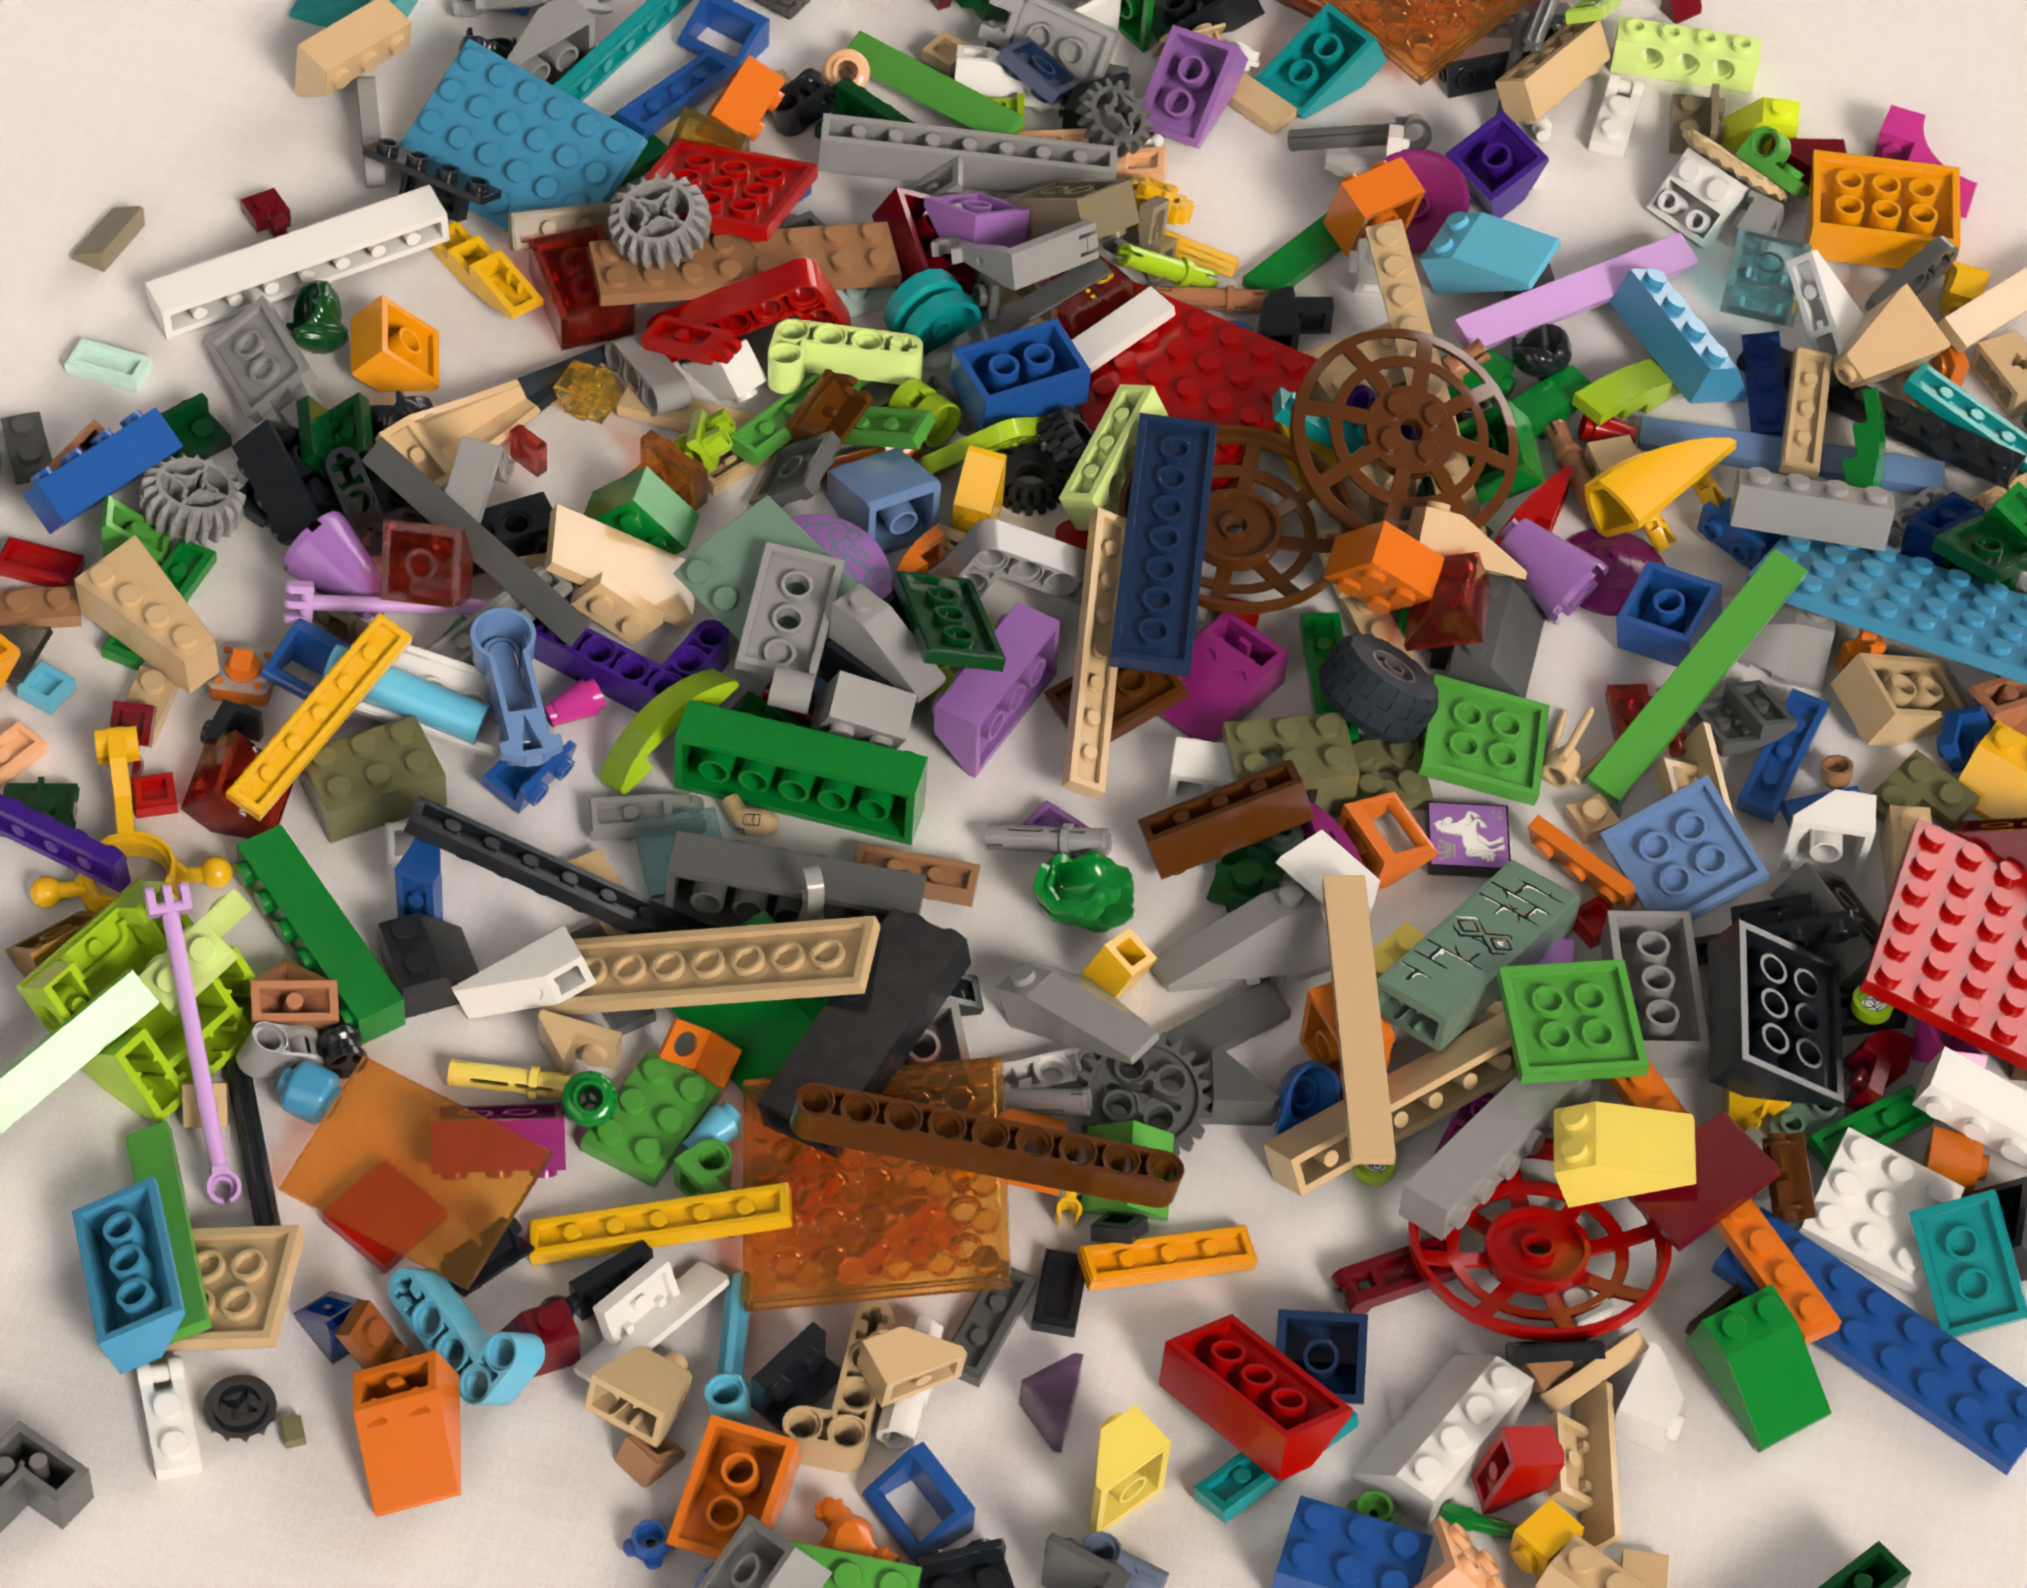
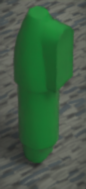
(1472, 1521)

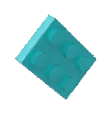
(1969, 1264)

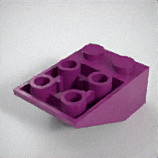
(1228, 677)

